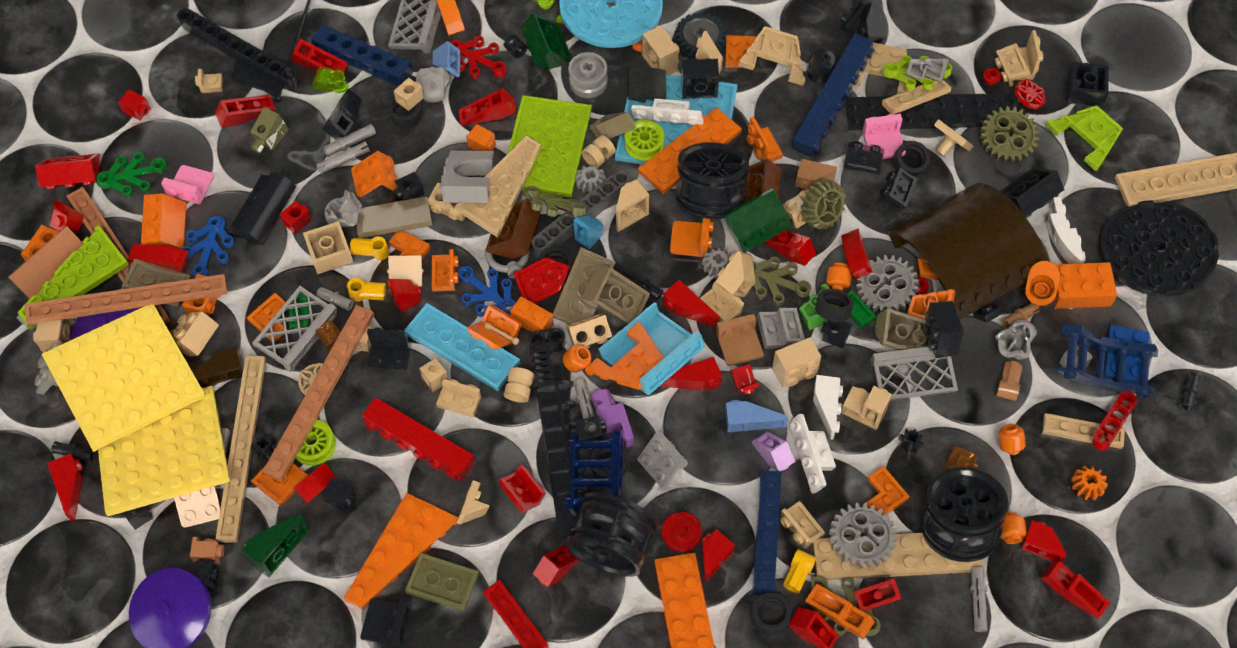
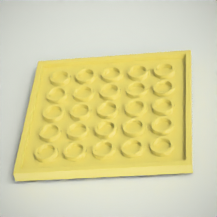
(123, 376)
(165, 458)

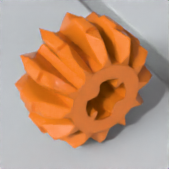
(1087, 475)

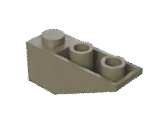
(613, 125)

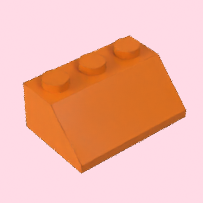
(163, 221)

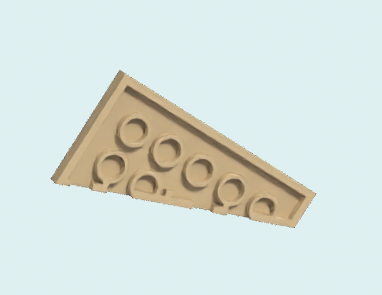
(504, 187)

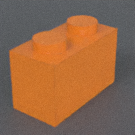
(532, 316)

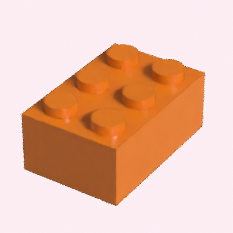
(1085, 286)

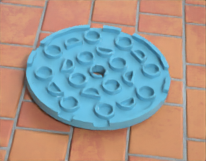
(614, 26)

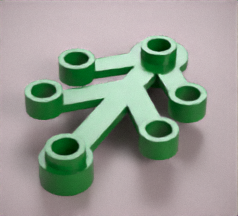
(129, 174)

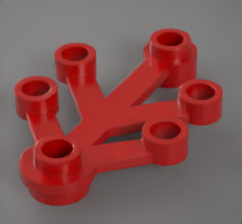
(498, 68)

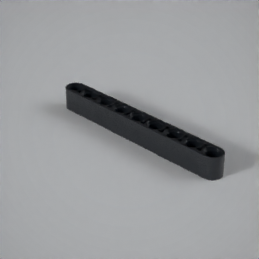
(239, 49)

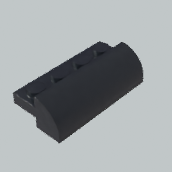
(262, 208)

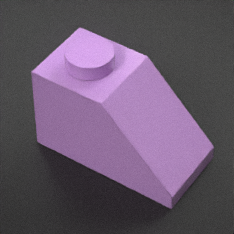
(774, 451)

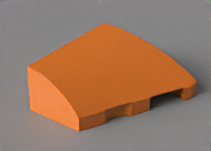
(920, 303)

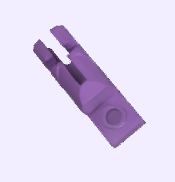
(613, 414)

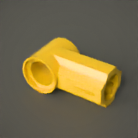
(370, 247)
(367, 290)
(800, 567)

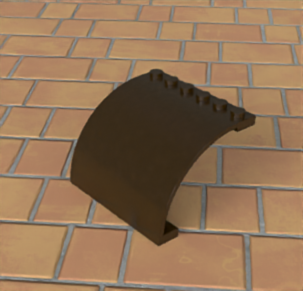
(974, 245)

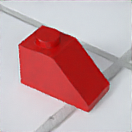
(65, 216)
(404, 293)
(314, 483)
(1043, 542)
(715, 552)
(554, 566)
(877, 595)
(813, 628)

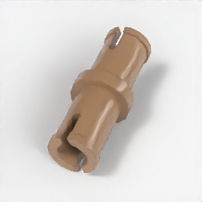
(1019, 313)

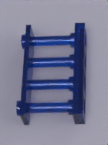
(614, 463)

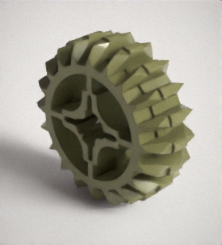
(823, 204)

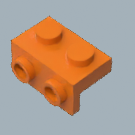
(444, 272)

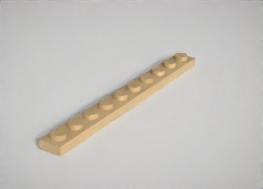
(241, 449)

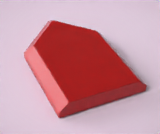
(541, 279)

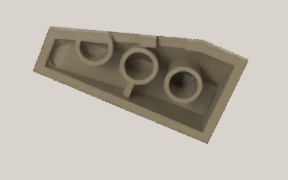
(900, 330)

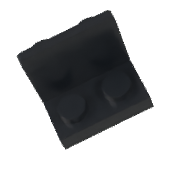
(388, 349)
(386, 622)

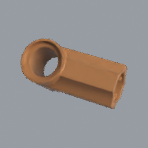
(1009, 384)

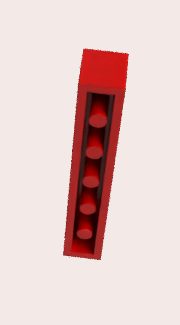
(418, 439)

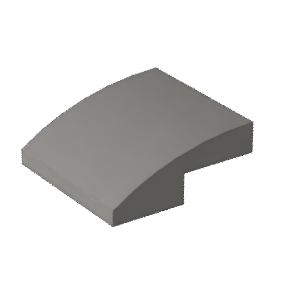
(780, 328)

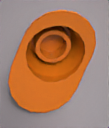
(1042, 283)

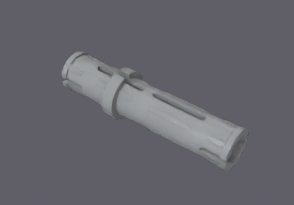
(352, 138)
(343, 157)
(584, 400)
(979, 600)

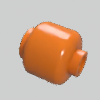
(839, 276)
(577, 358)
(1011, 439)
(1013, 528)

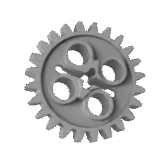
(897, 297)
(852, 548)

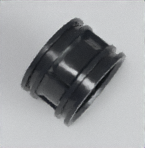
(711, 179)

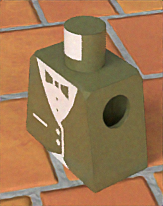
(268, 130)

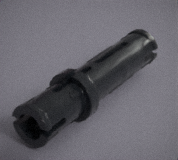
(654, 291)

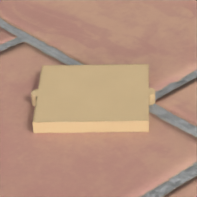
(406, 268)

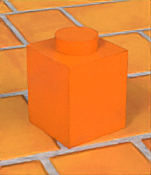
(481, 139)

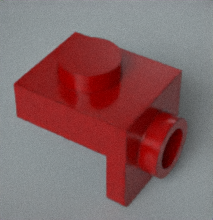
(744, 379)

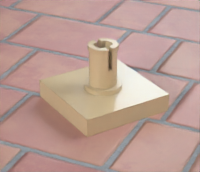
(951, 139)

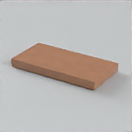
(45, 262)

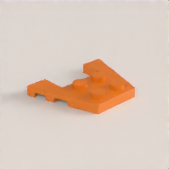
(633, 364)

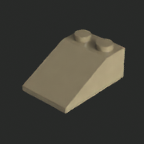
(615, 294)

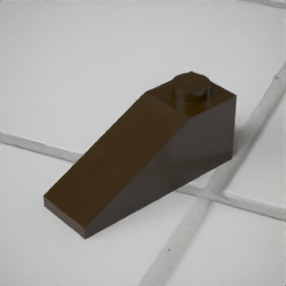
(220, 368)

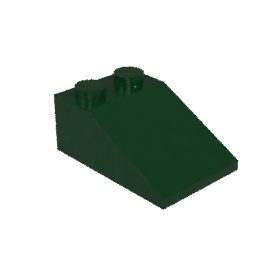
(272, 546)

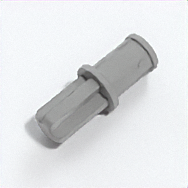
(335, 298)

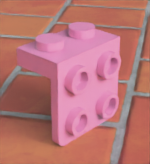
(884, 132)
(189, 184)

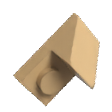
(472, 507)

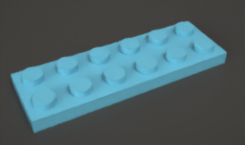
(455, 344)

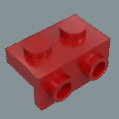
(522, 489)

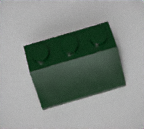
(545, 42)
(757, 220)

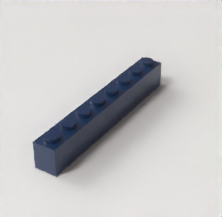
(833, 95)

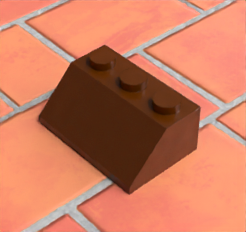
(761, 178)
(516, 233)

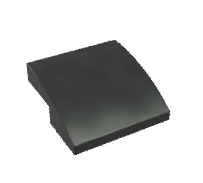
(646, 84)

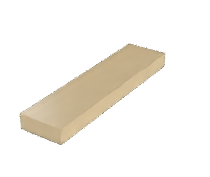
(915, 97)
(1077, 429)

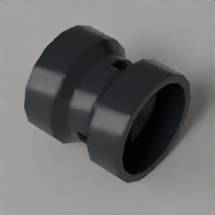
(513, 44)

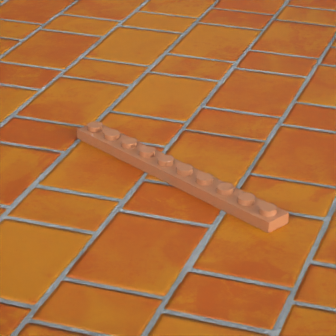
(83, 204)
(125, 299)
(318, 393)

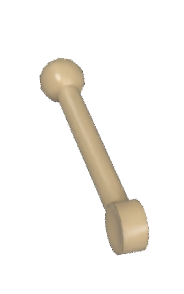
(515, 340)

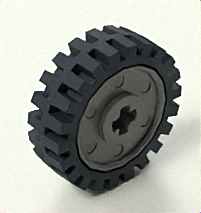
(692, 28)

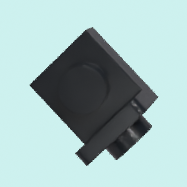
(987, 313)

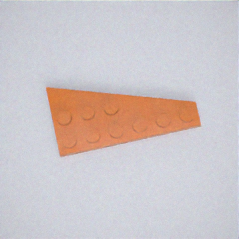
(408, 534)

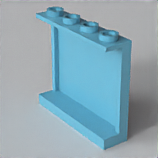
(671, 340)

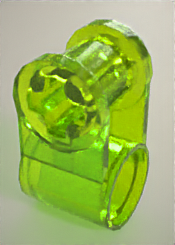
(329, 79)

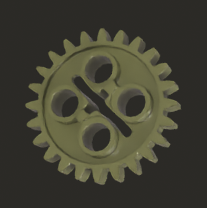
(1007, 149)

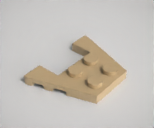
(776, 47)
(882, 55)

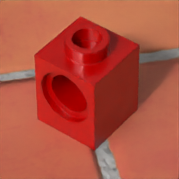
(134, 105)
(294, 223)

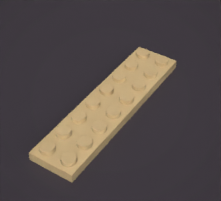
(1179, 180)
(909, 558)

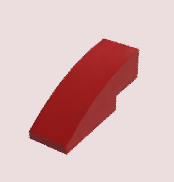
(856, 254)
(1075, 589)

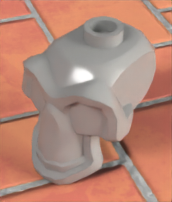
(433, 83)
(343, 210)
(1016, 339)

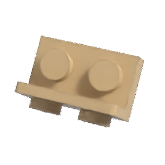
(1011, 63)
(459, 397)

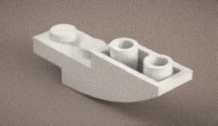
(1064, 238)

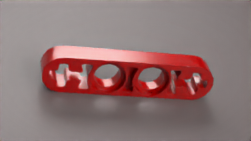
(1113, 420)

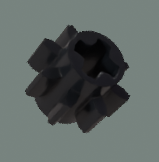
(912, 436)
(264, 447)

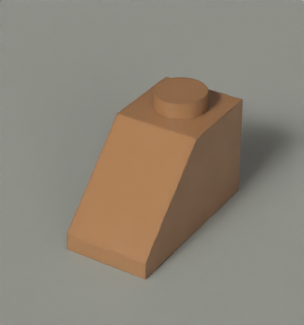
(812, 172)

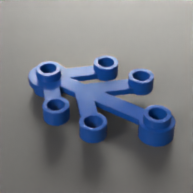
(209, 244)
(489, 294)

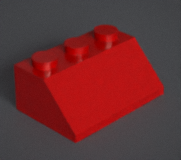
(68, 170)

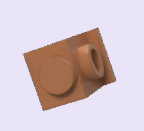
(206, 550)

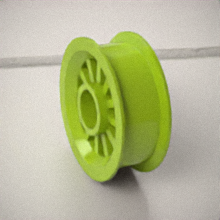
(648, 131)
(324, 440)

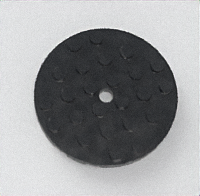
(1179, 268)

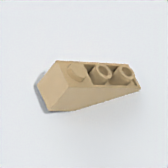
(707, 49)

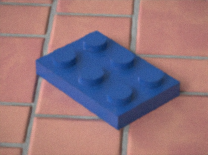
(1133, 363)

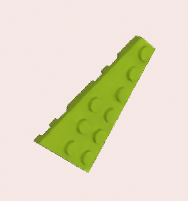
(82, 270)

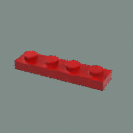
(514, 617)

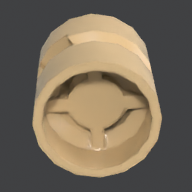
(598, 151)
(518, 386)

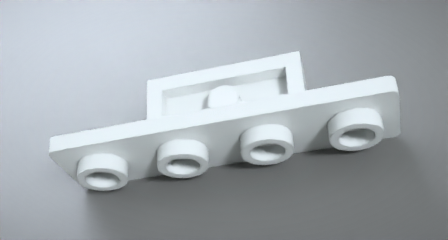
(669, 111)
(813, 452)

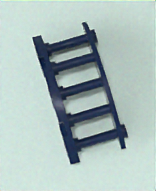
(1102, 345)

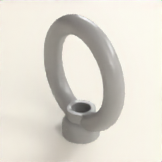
(510, 268)

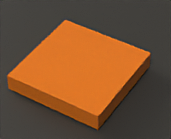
(278, 490)

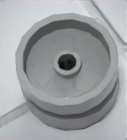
(588, 75)

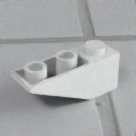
(825, 398)

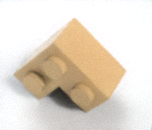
(867, 407)

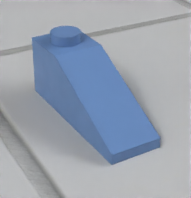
(748, 417)

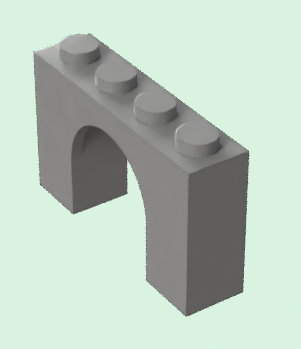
(462, 189)

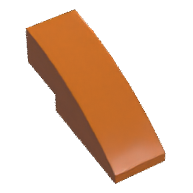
(840, 611)

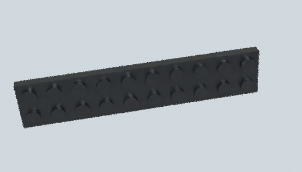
(952, 110)

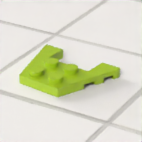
(1094, 128)

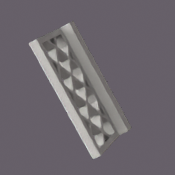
(426, 34)
(309, 336)
(908, 356)

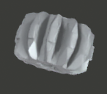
(589, 178)
(715, 261)

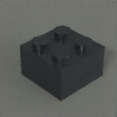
(700, 78)
(1088, 84)
(943, 329)

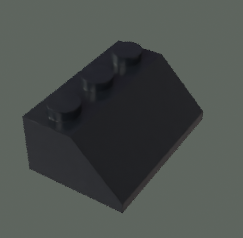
(1034, 189)

